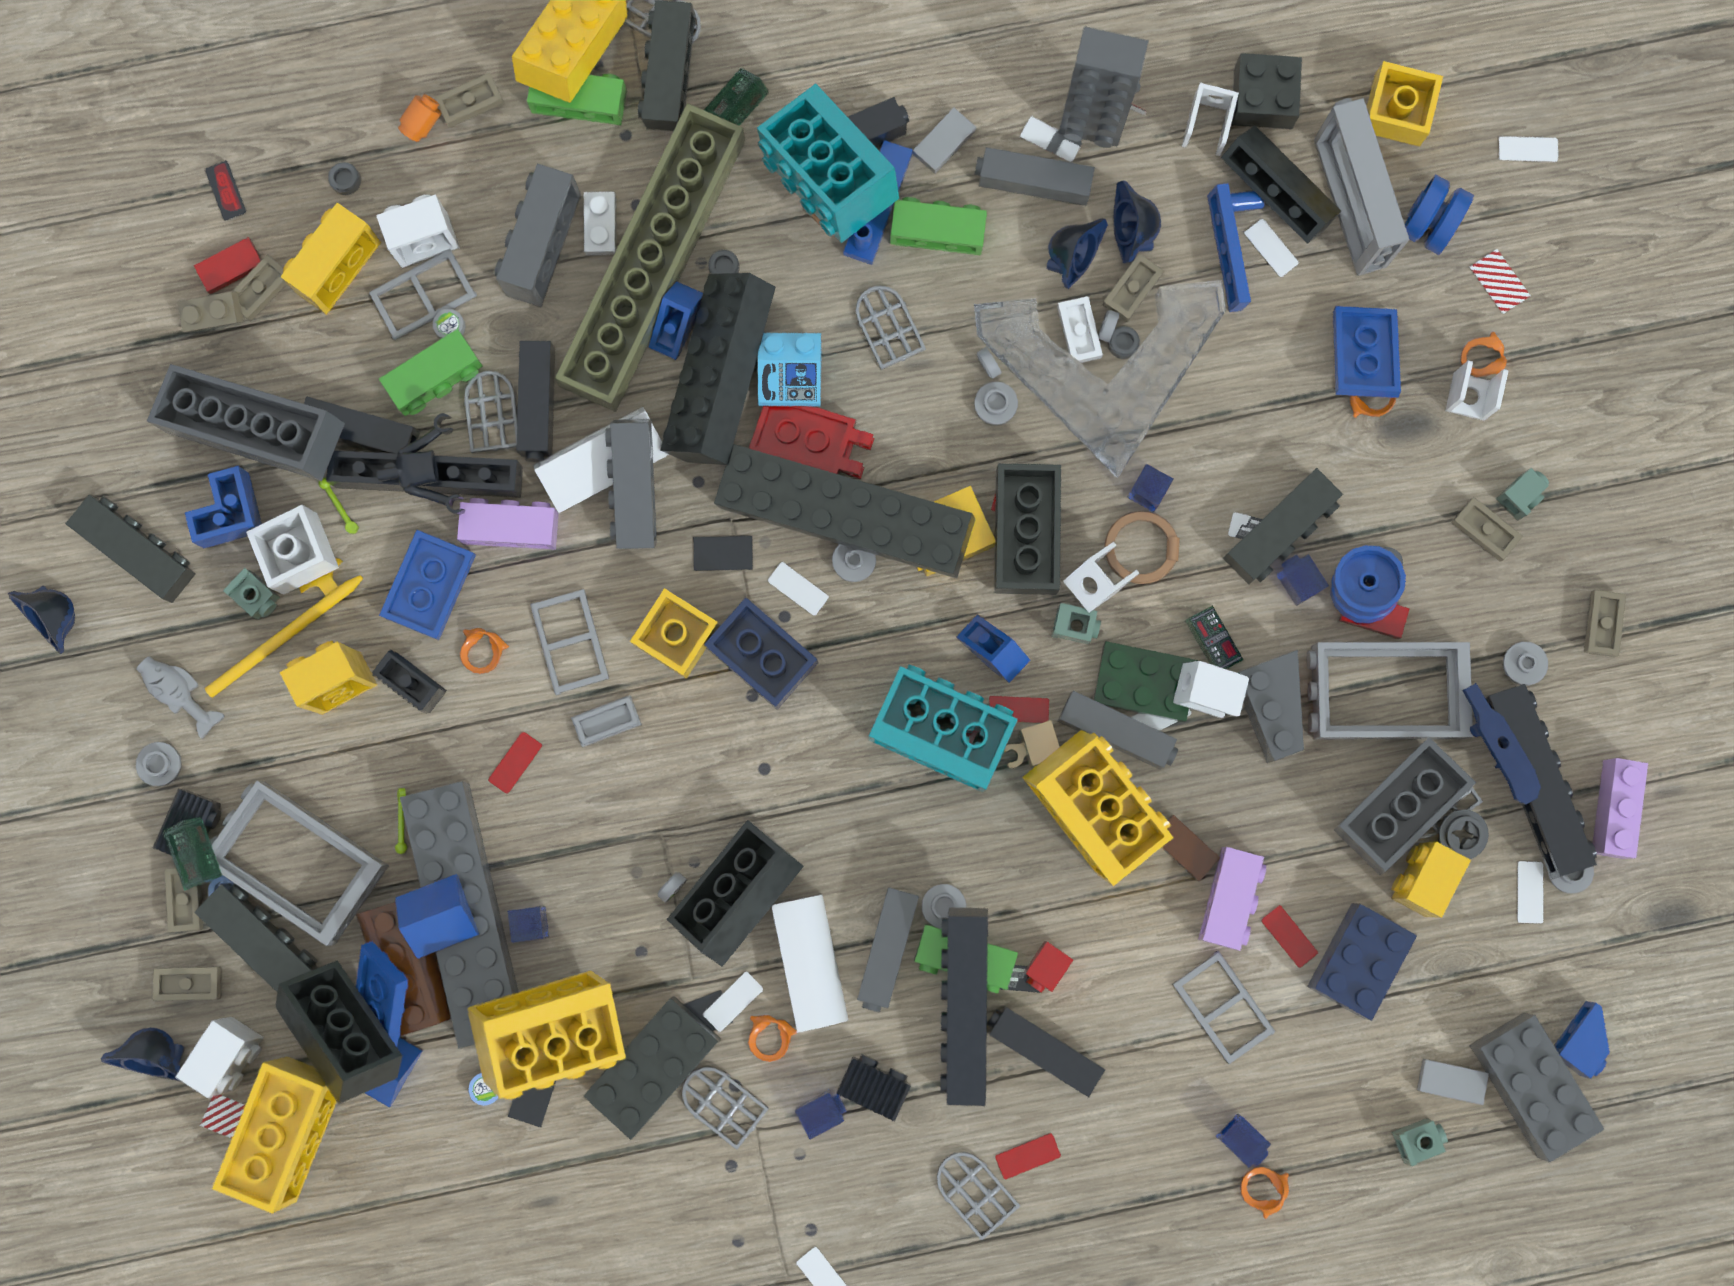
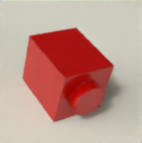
(1047, 967)

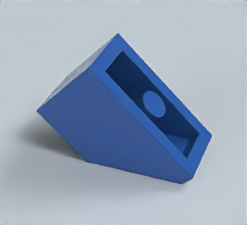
(675, 320)
(993, 648)
(1585, 1041)

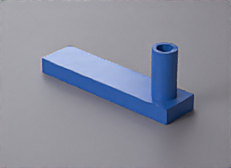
(1222, 209)
(866, 241)

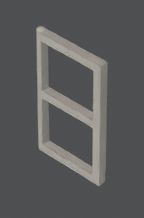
(412, 274)
(570, 641)
(1269, 1030)

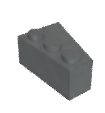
(1275, 706)

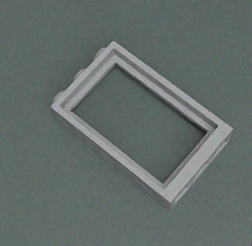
(1360, 186)
(1458, 679)
(350, 900)

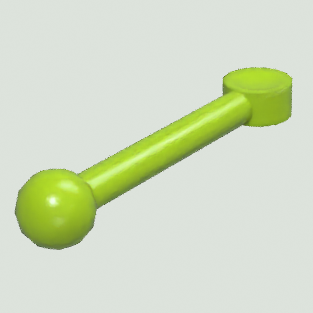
(351, 527)
(400, 847)

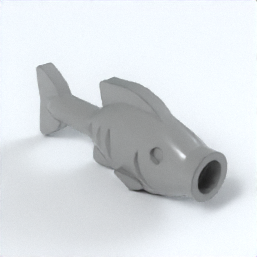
(173, 687)

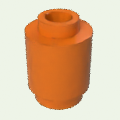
(419, 117)

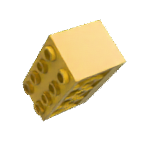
(1103, 812)
(546, 1034)
(276, 1136)

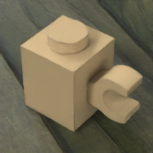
(1037, 744)

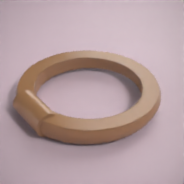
(1172, 550)

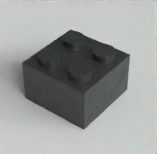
(1267, 91)

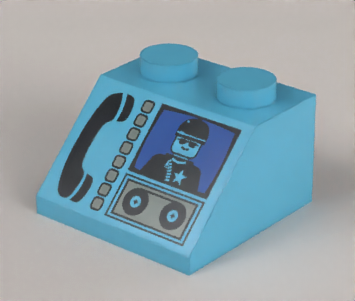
(789, 369)

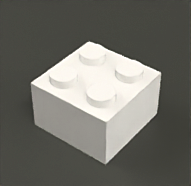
(417, 230)
(292, 549)
(220, 1057)

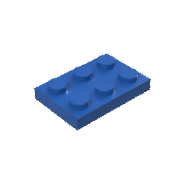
(1366, 352)
(427, 585)
(382, 988)

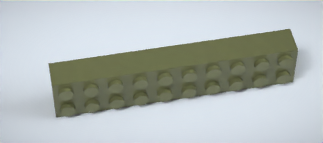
(651, 257)

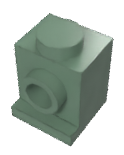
(1524, 493)
(243, 585)
(1069, 613)
(1409, 1139)

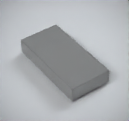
(944, 140)
(606, 721)
(1453, 1081)

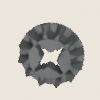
(1473, 824)

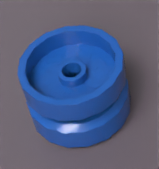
(1440, 216)
(1370, 566)

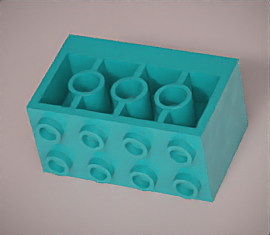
(827, 163)
(938, 749)

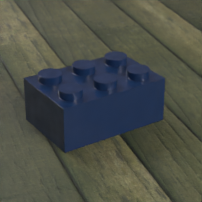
(761, 653)
(1362, 961)

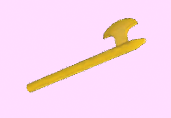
(333, 595)

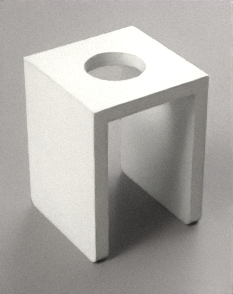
(1227, 103)
(1489, 393)
(1105, 589)
(1210, 689)

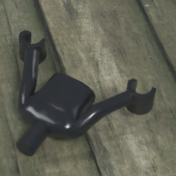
(420, 468)

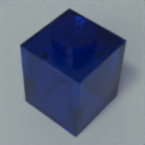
(1150, 487)
(1301, 578)
(528, 924)
(821, 1113)
(1244, 1141)

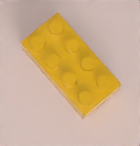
(567, 44)

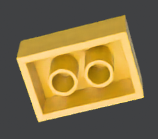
(330, 258)
(327, 677)

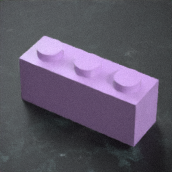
(508, 524)
(1619, 808)
(1232, 898)

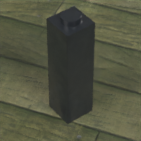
(882, 121)
(535, 400)
(368, 430)
(1045, 1050)

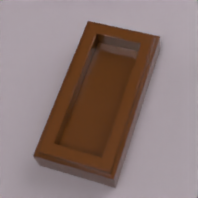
(1189, 850)

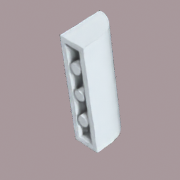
(582, 467)
(809, 963)

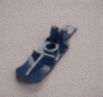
(1510, 758)

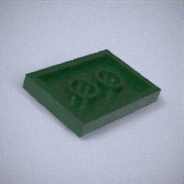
(1140, 681)

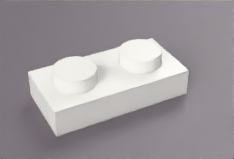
(599, 223)
(1080, 329)

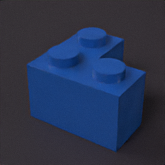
(232, 513)

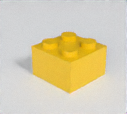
(1403, 103)
(674, 633)
(1429, 879)

